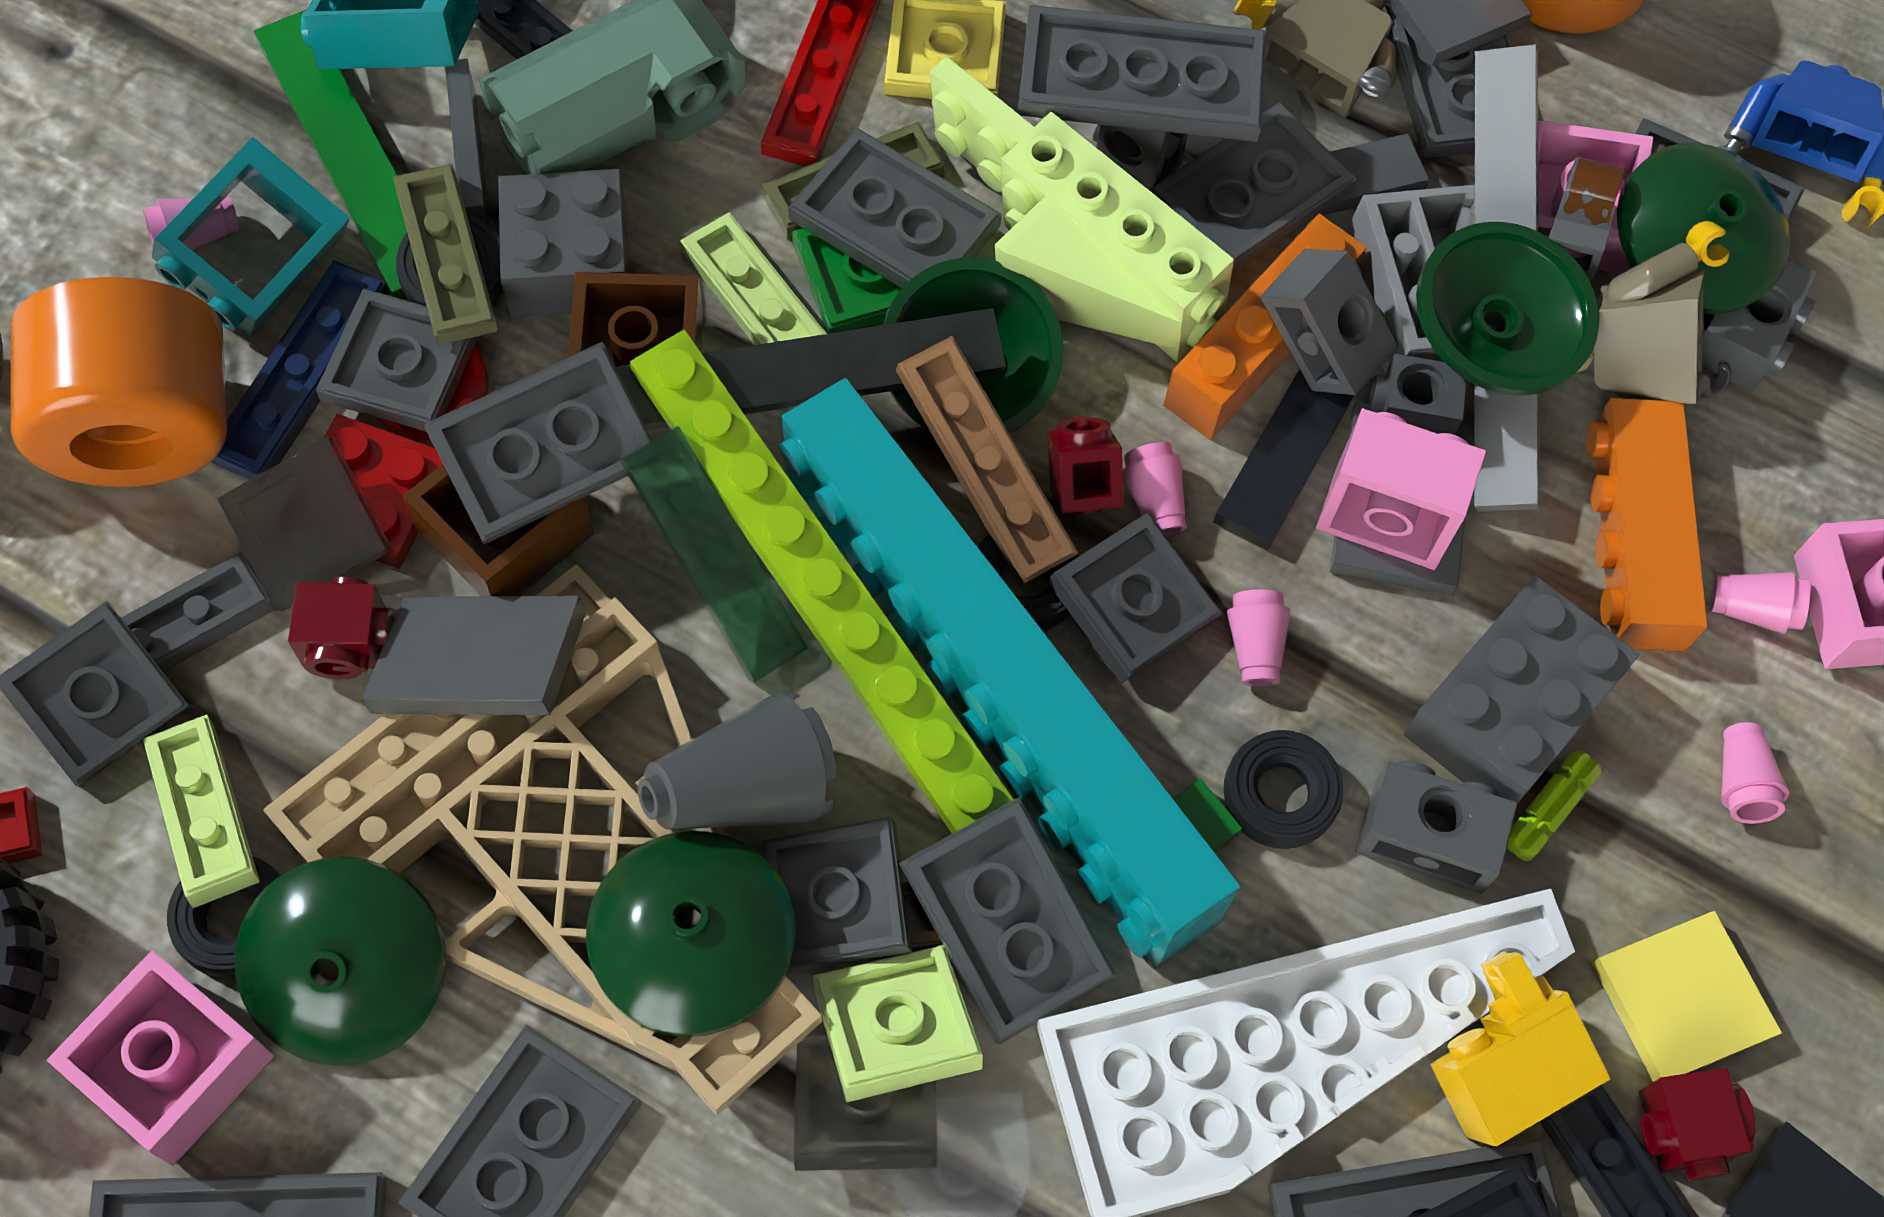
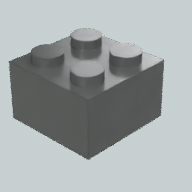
(555, 229)

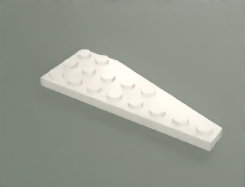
(1234, 1069)

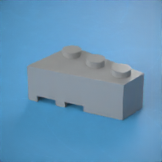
(1399, 238)

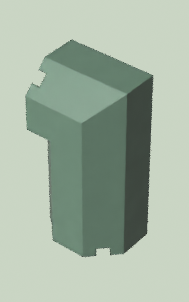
(614, 86)

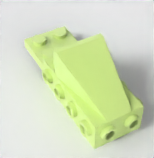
(1082, 224)

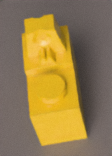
(1525, 1059)

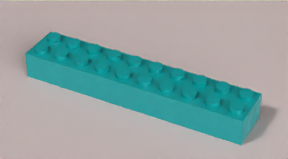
(1006, 678)

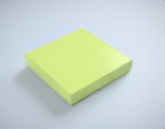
(897, 1023)

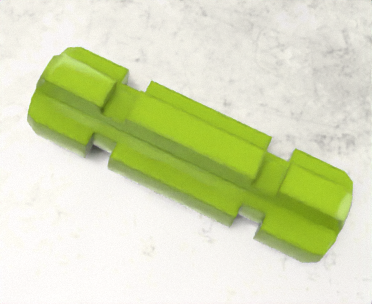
(1553, 805)

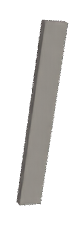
(1507, 193)

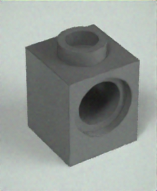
(1429, 382)

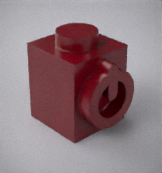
(1085, 466)
(338, 627)
(1697, 1123)

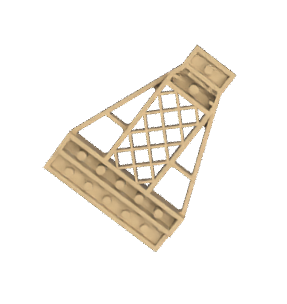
(424, 774)

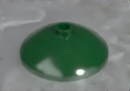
(1691, 186)
(1524, 289)
(1025, 324)
(376, 934)
(701, 975)

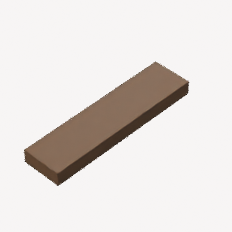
(986, 461)

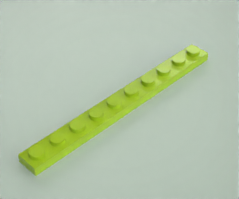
(821, 584)

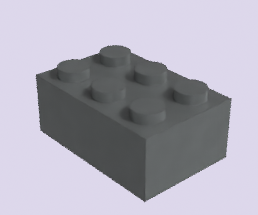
(1521, 692)

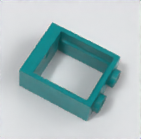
(387, 32)
(286, 194)

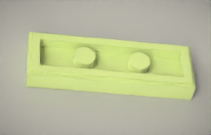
(747, 283)
(200, 811)

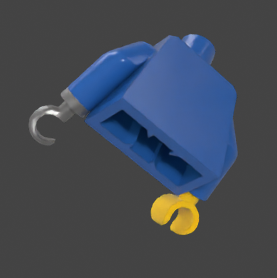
(1820, 121)

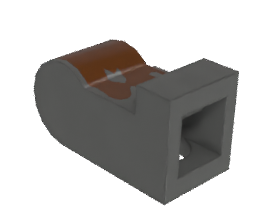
(1587, 211)

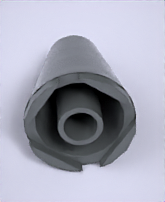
(746, 771)

